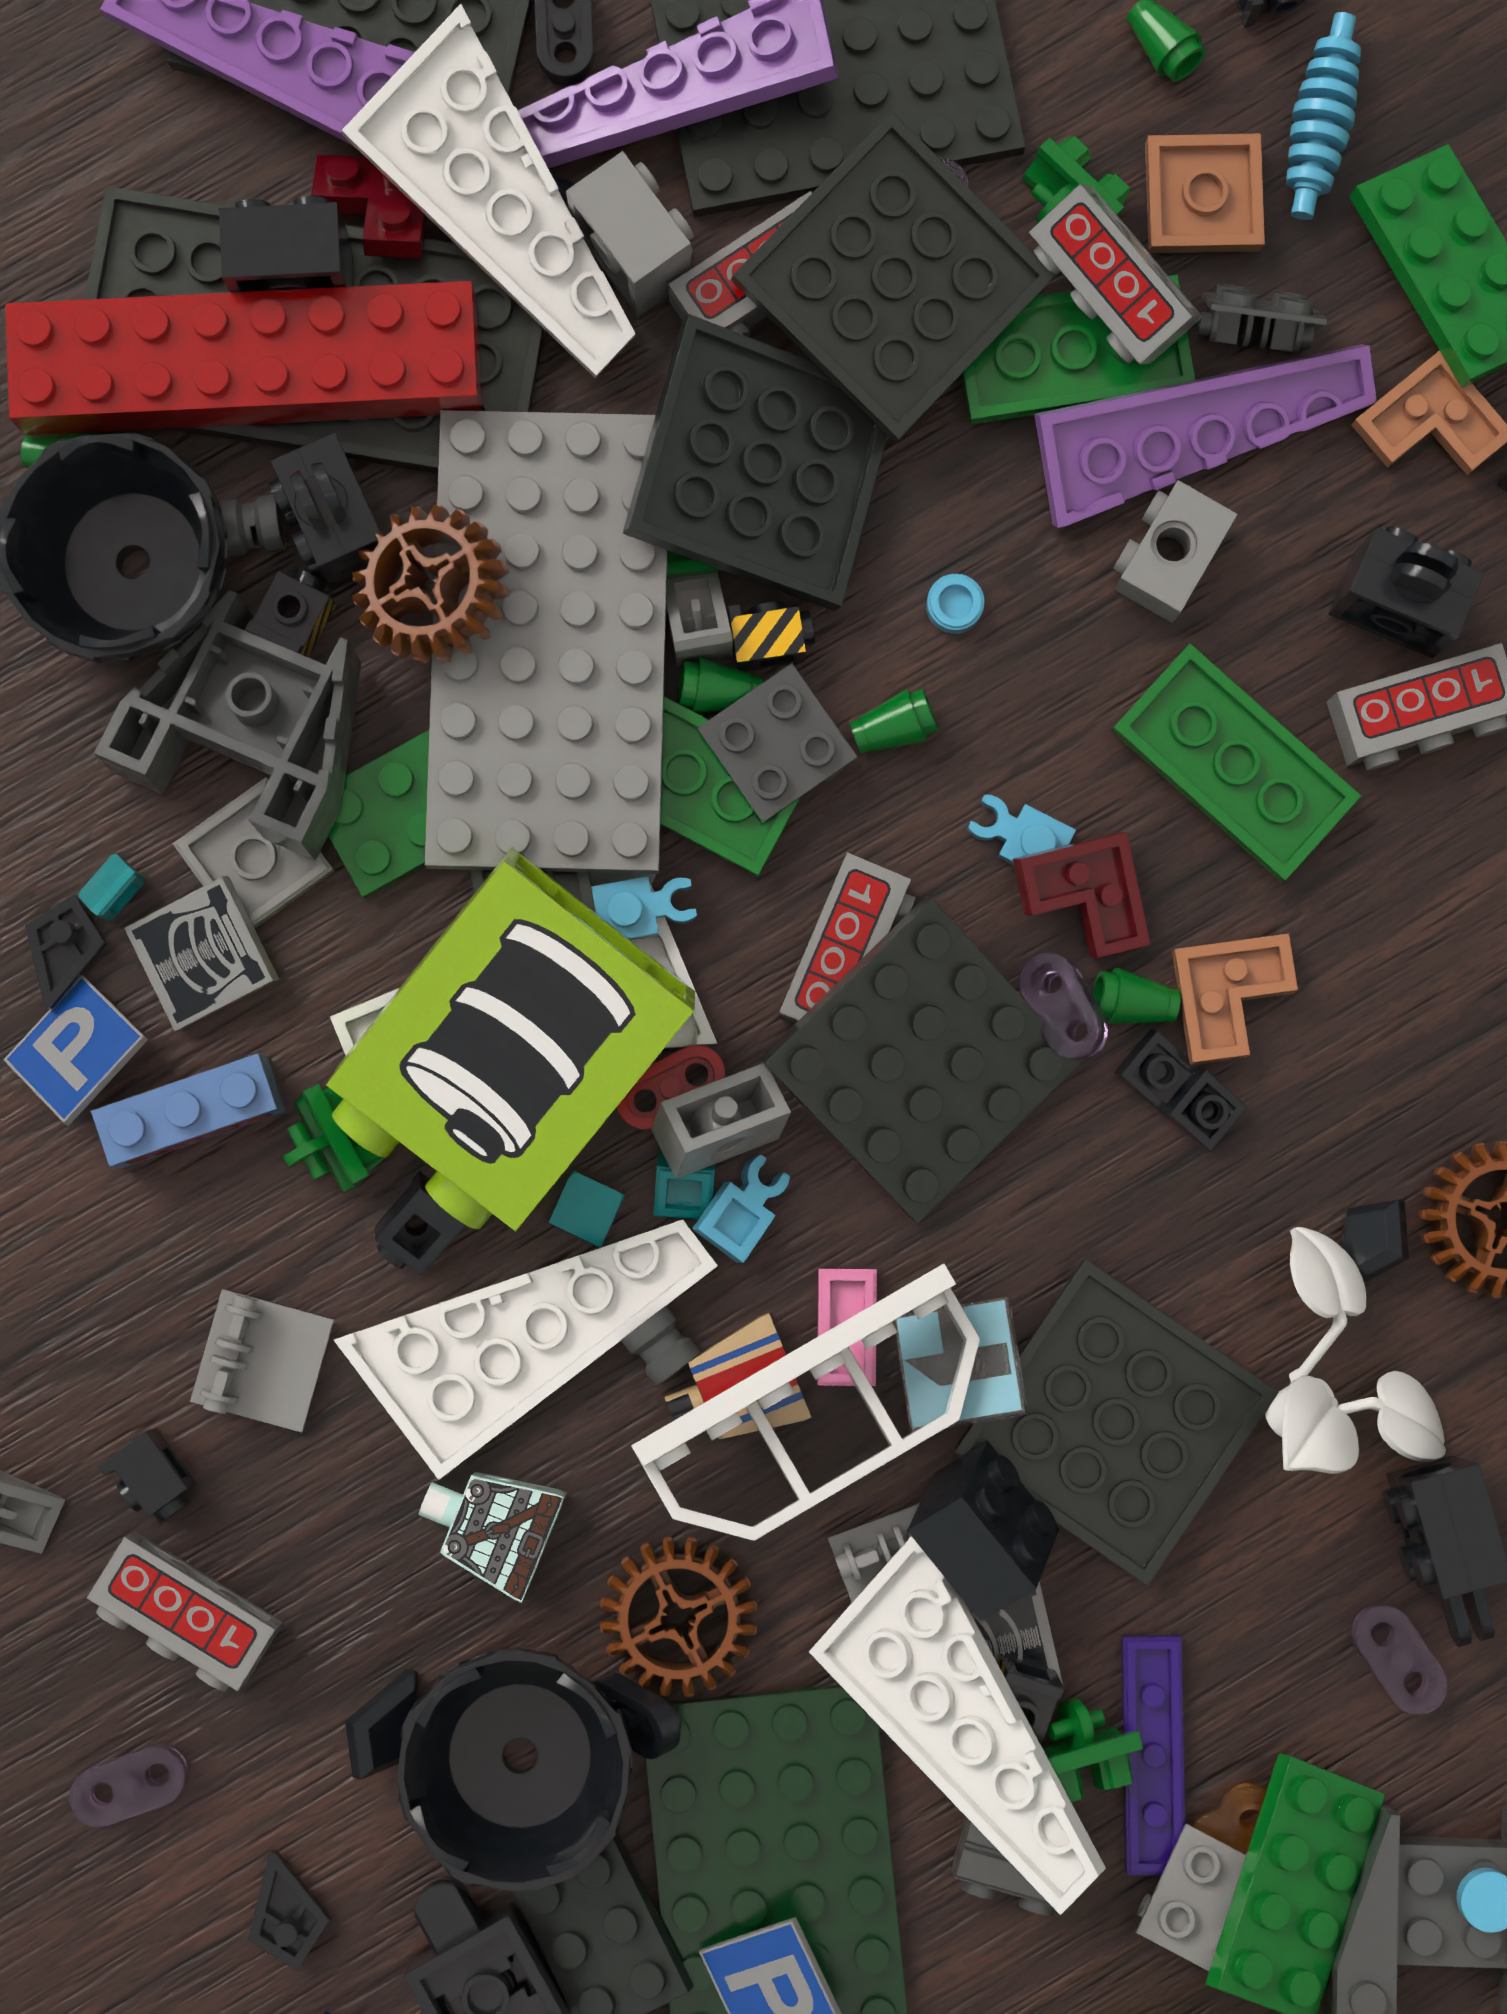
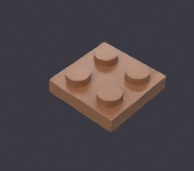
(1204, 193)

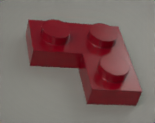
(392, 221)
(1096, 877)

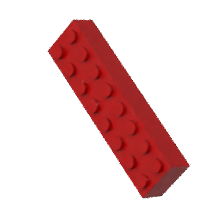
(243, 358)

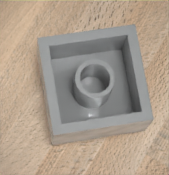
(631, 231)

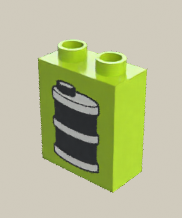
(509, 1045)

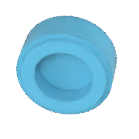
(955, 603)
(1484, 1899)

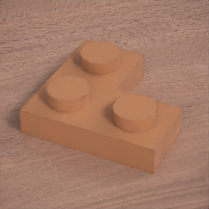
(1434, 404)
(1215, 982)

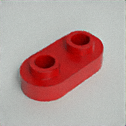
(667, 1080)

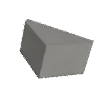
(698, 618)
(26, 1513)

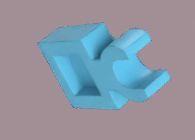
(1022, 835)
(634, 908)
(737, 1215)

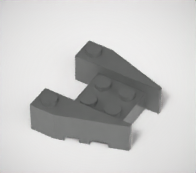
(252, 707)
(1411, 1916)

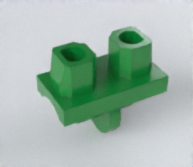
(1061, 169)
(345, 1158)
(1082, 1746)

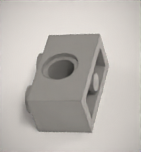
(1192, 521)
(720, 1120)

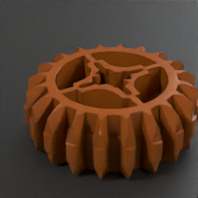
(389, 601)
(1450, 1201)
(703, 1602)

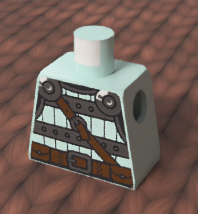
(495, 1527)

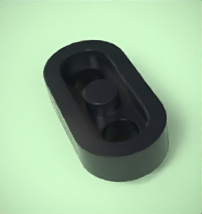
(564, 30)
(649, 1718)

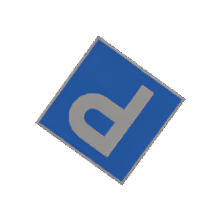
(75, 1050)
(769, 1973)

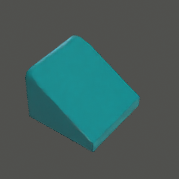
(111, 888)
(683, 1196)
(586, 1208)

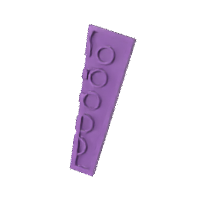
(272, 54)
(721, 69)
(1152, 437)

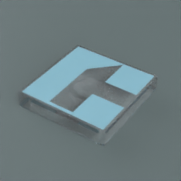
(930, 1357)

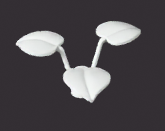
(1306, 1414)

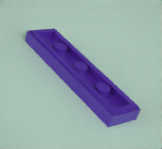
(1154, 1708)

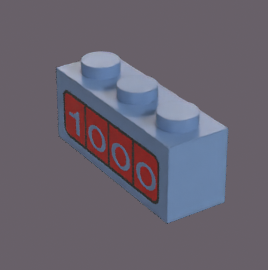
(188, 1111)

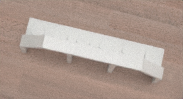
(773, 1385)

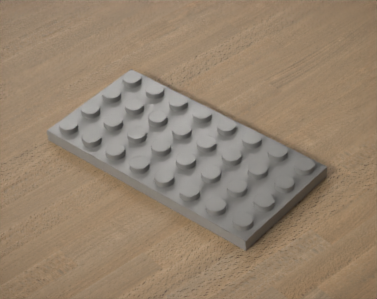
(558, 715)

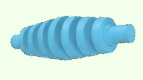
(1323, 116)

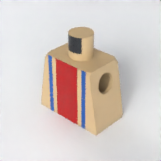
(733, 1361)

